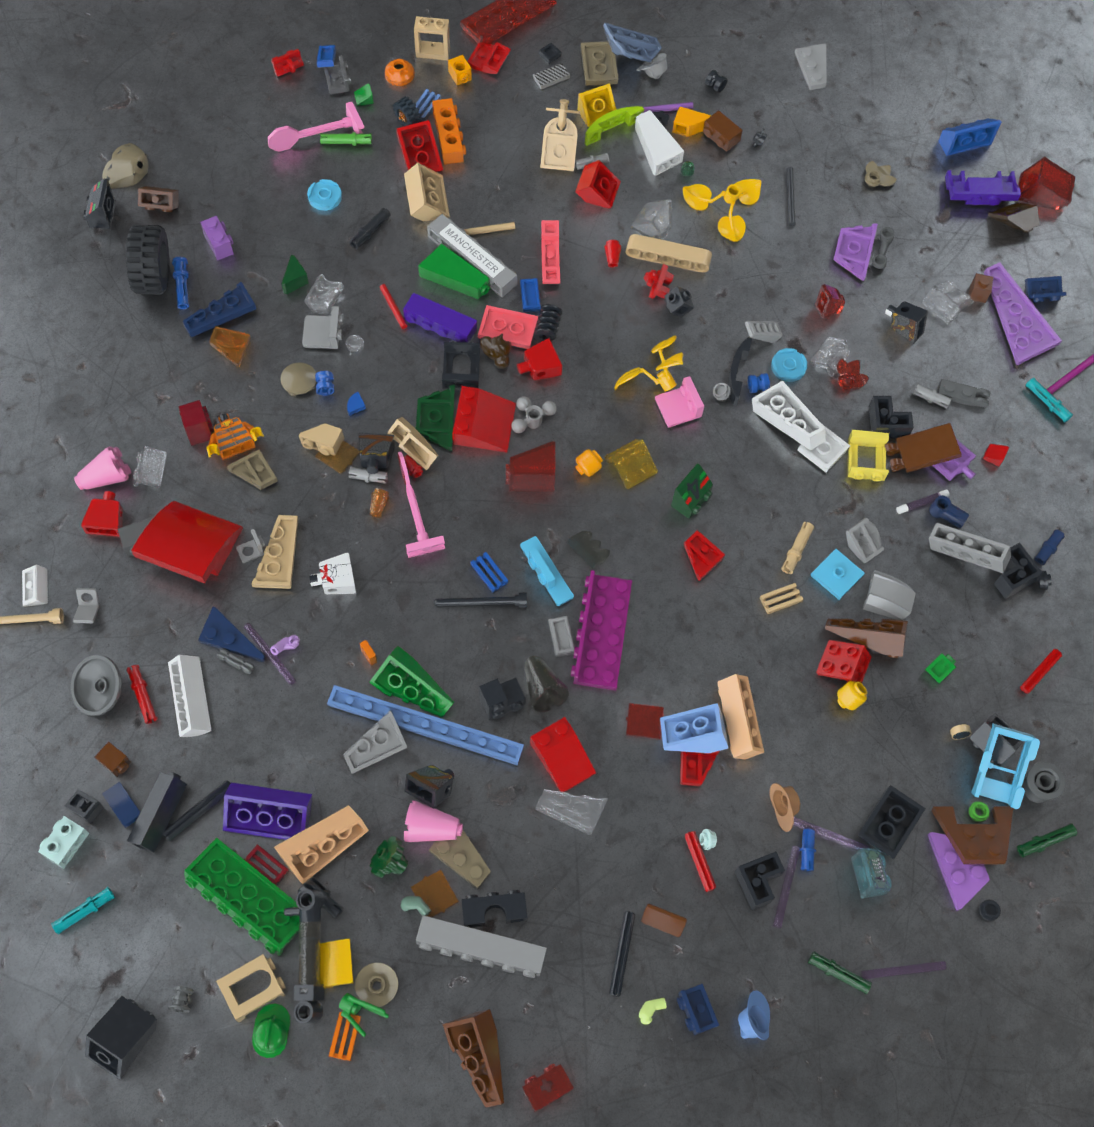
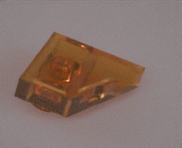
(230, 344)

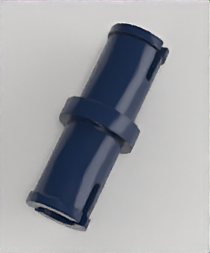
(1049, 547)

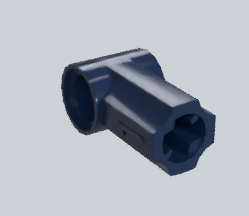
(949, 512)

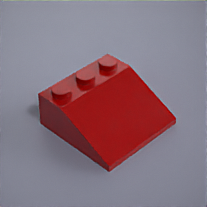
(483, 420)

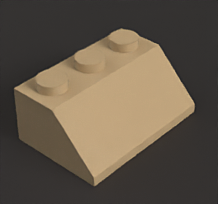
(426, 193)

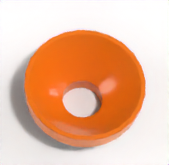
(401, 76)

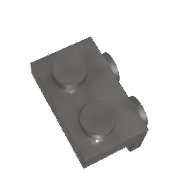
(337, 78)

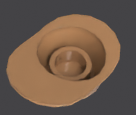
(786, 805)

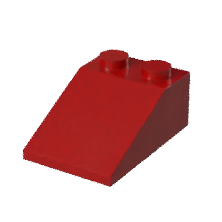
(419, 146)
(562, 755)

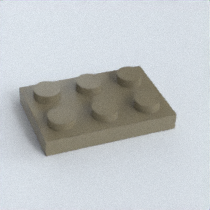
(598, 64)

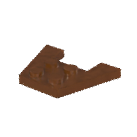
(977, 841)

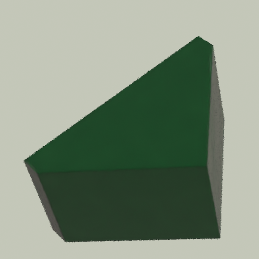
(294, 276)

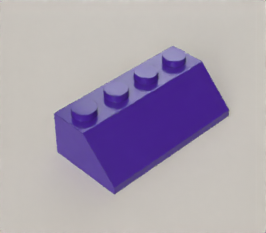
(265, 811)

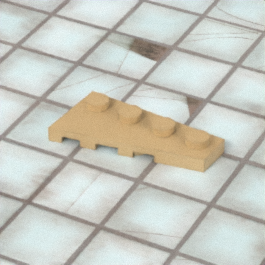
(279, 555)

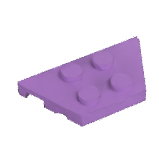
(855, 249)
(961, 879)

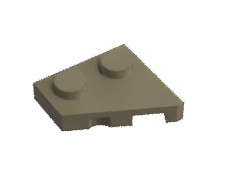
(254, 470)

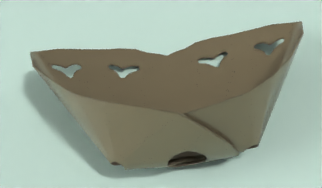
(125, 165)

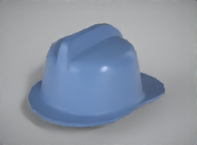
(755, 1017)

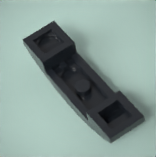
(741, 354)

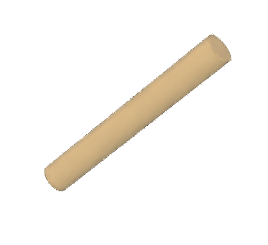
(491, 228)

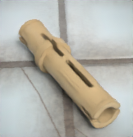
(794, 554)

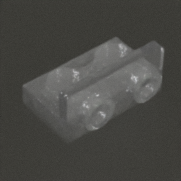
(150, 467)

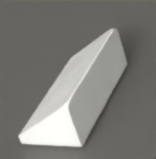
(35, 586)

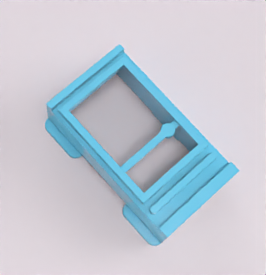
(997, 789)

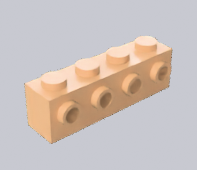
(740, 717)

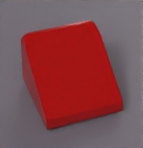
(995, 454)

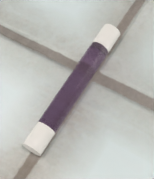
(920, 502)

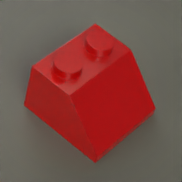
(598, 185)

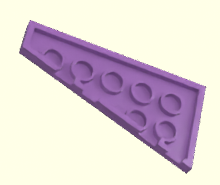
(1022, 322)

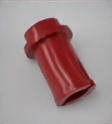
(414, 469)

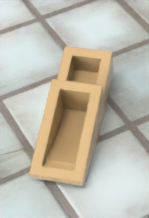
(413, 443)

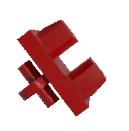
(287, 62)
(656, 280)

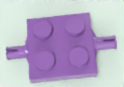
(957, 466)

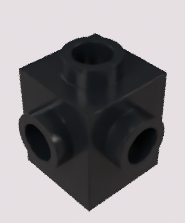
(679, 301)

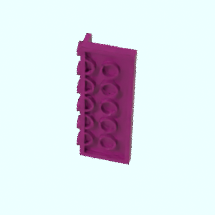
(601, 632)

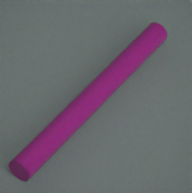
(1071, 374)

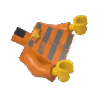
(232, 437)

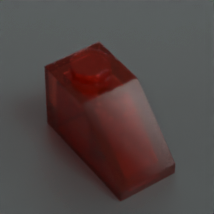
(829, 301)

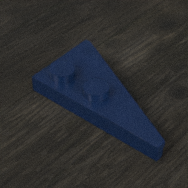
(223, 634)

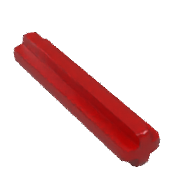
(1041, 671)
(700, 861)

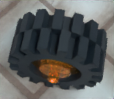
(406, 111)

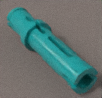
(1050, 401)
(78, 913)

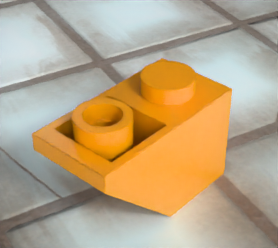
(689, 122)

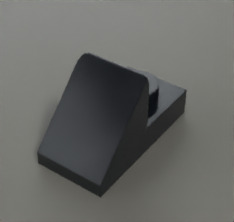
(84, 806)

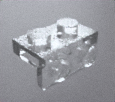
(323, 295)
(830, 354)

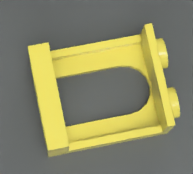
(867, 439)

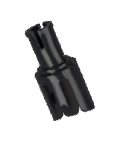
(330, 904)

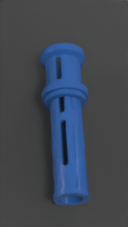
(181, 275)

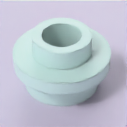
(707, 839)

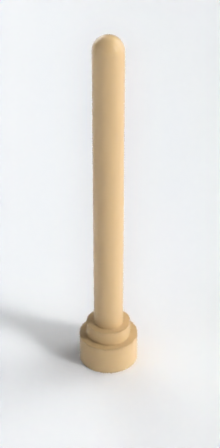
(55, 616)

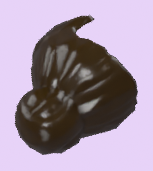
(497, 350)

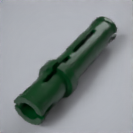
(1045, 840)
(839, 972)

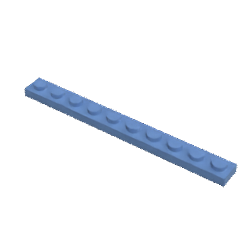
(427, 725)

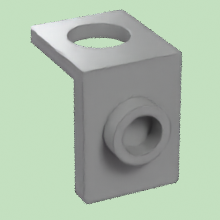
(257, 544)
(87, 609)

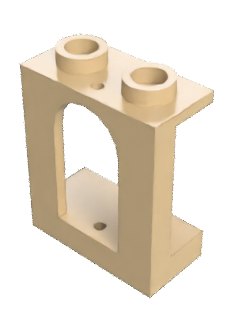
(273, 991)

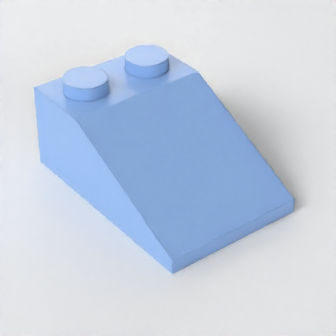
(695, 730)

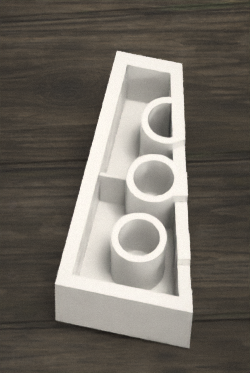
(790, 415)

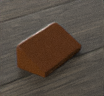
(663, 920)

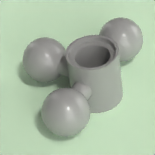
(524, 404)

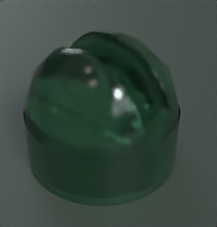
(687, 168)

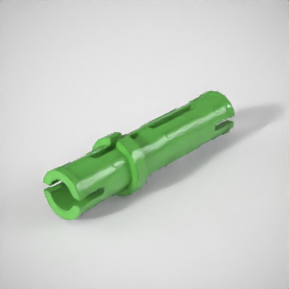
(353, 138)

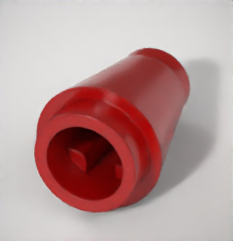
(612, 252)

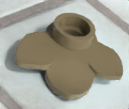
(878, 175)

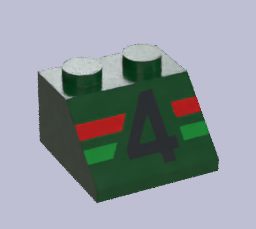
(692, 492)

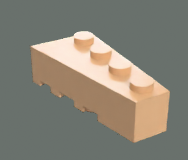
(321, 843)

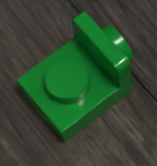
(941, 667)

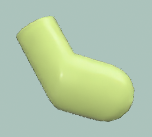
(649, 1008)

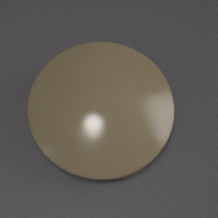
(298, 378)

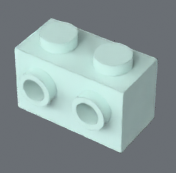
(63, 842)

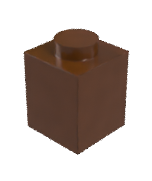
(981, 288)
(113, 759)

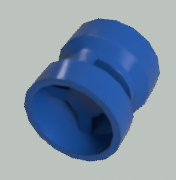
(758, 383)
(325, 386)

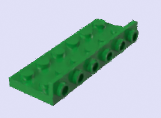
(243, 895)

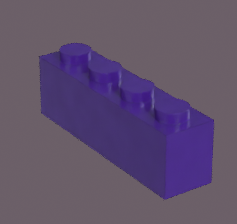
(439, 319)

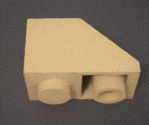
(322, 438)

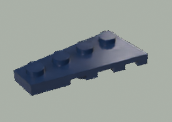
(230, 306)

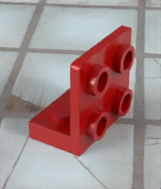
(844, 661)

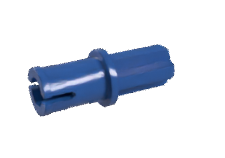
(808, 850)

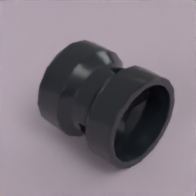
(716, 81)

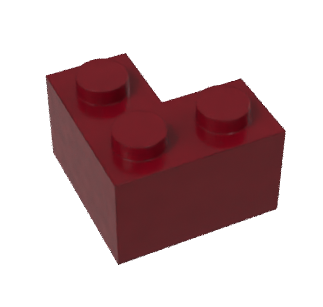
(196, 422)

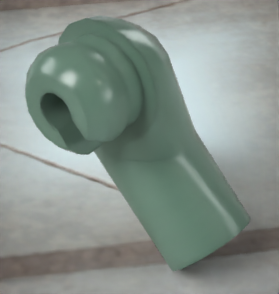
(415, 902)

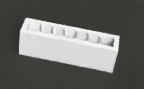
(189, 696)

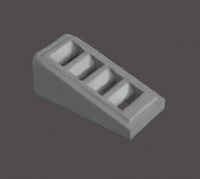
(766, 330)

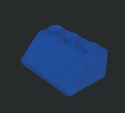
(969, 136)

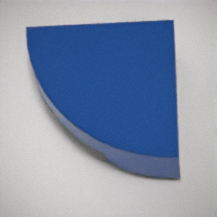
(355, 404)

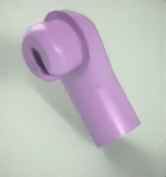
(285, 644)

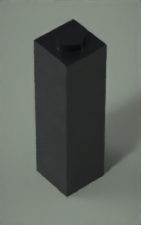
(157, 811)

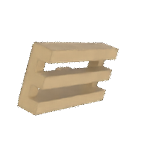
(792, 587)

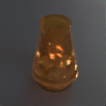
(378, 502)

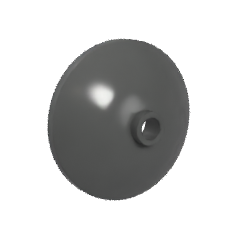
(96, 685)

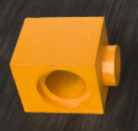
(459, 70)

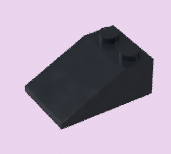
(891, 822)

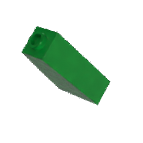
(454, 273)

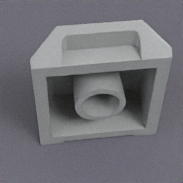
(889, 596)

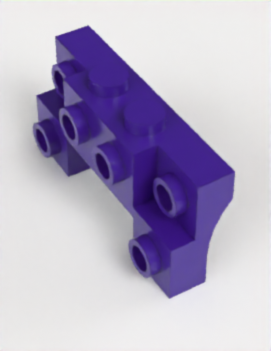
(981, 189)

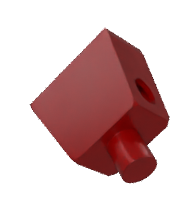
(541, 361)
(103, 516)

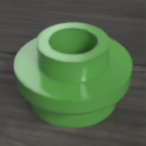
(984, 811)

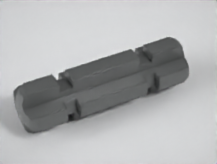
(235, 661)

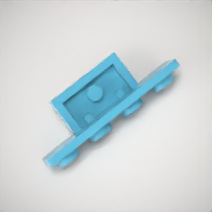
(546, 570)

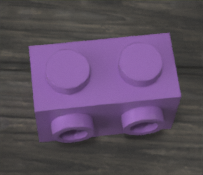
(216, 237)

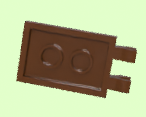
(924, 448)

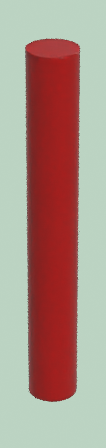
(393, 306)

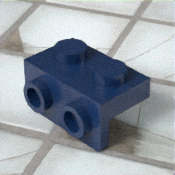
(1044, 288)
(697, 1009)

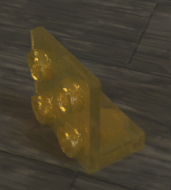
(633, 462)

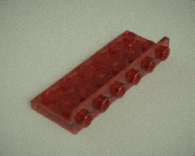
(502, 17)

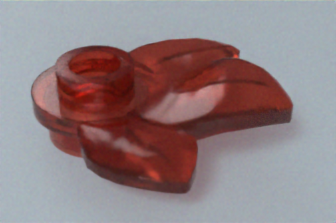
(850, 372)

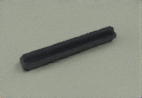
(196, 811)
(622, 954)

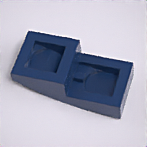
(122, 804)

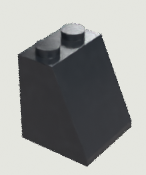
(119, 1036)

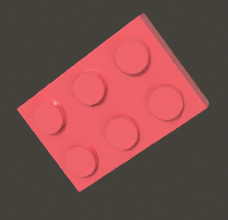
(514, 326)

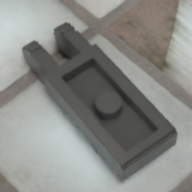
(964, 393)

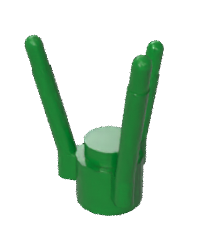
(352, 1005)

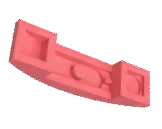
(550, 251)

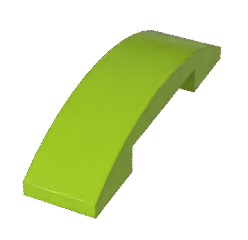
(611, 120)

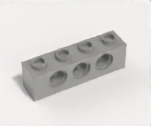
(970, 547)

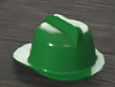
(271, 1030)

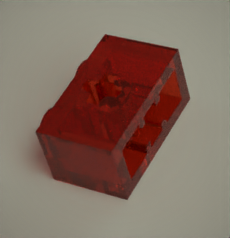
(560, 1086)

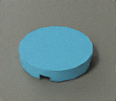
(324, 195)
(789, 365)

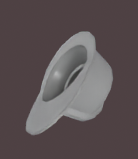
(655, 67)

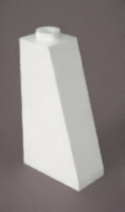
(657, 143)

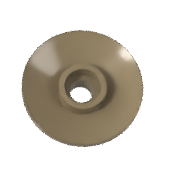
(369, 976)

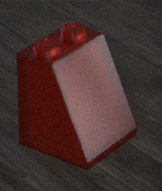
(1046, 185)
(532, 470)

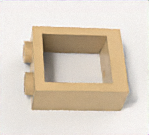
(430, 49)

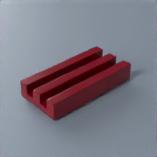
(279, 876)

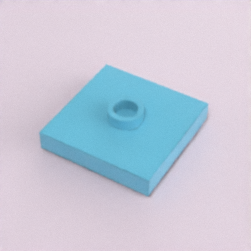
(837, 574)

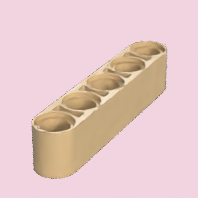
(668, 253)

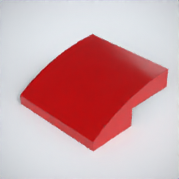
(489, 58)

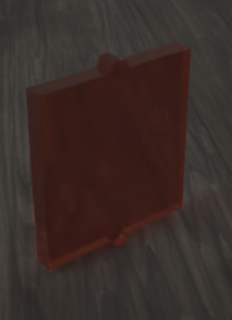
(644, 721)

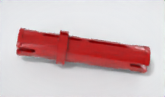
(139, 687)

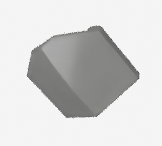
(864, 540)

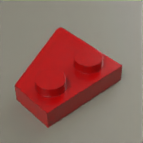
(702, 554)
(695, 767)

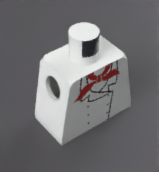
(335, 575)

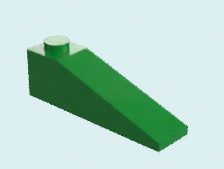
(407, 680)

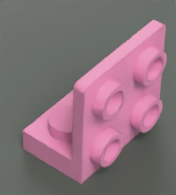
(680, 404)

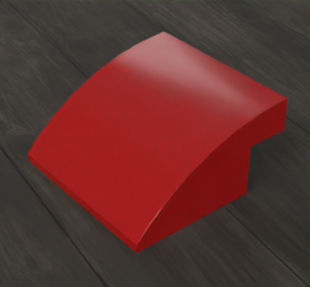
(187, 541)

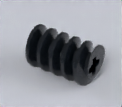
(547, 322)

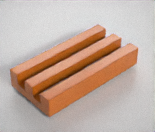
(357, 1018)

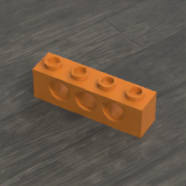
(448, 132)

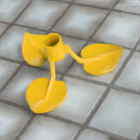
(730, 227)
(664, 377)

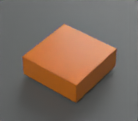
(368, 652)

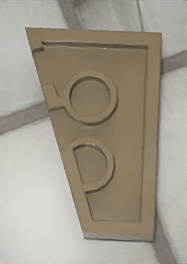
(462, 858)

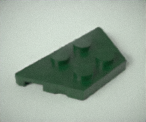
(436, 417)

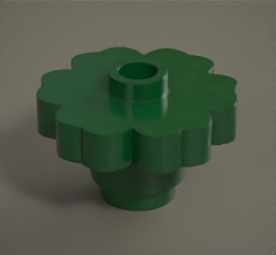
(389, 858)

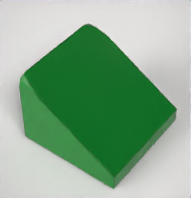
(364, 95)

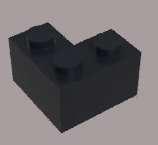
(886, 421)
(1019, 572)
(501, 698)
(755, 877)

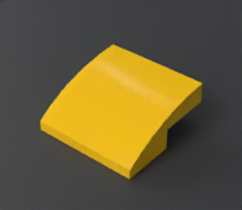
(336, 963)

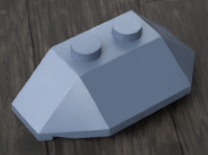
(631, 43)

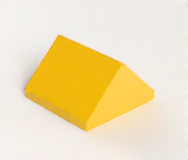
(595, 103)

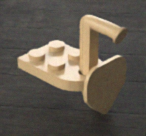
(557, 145)

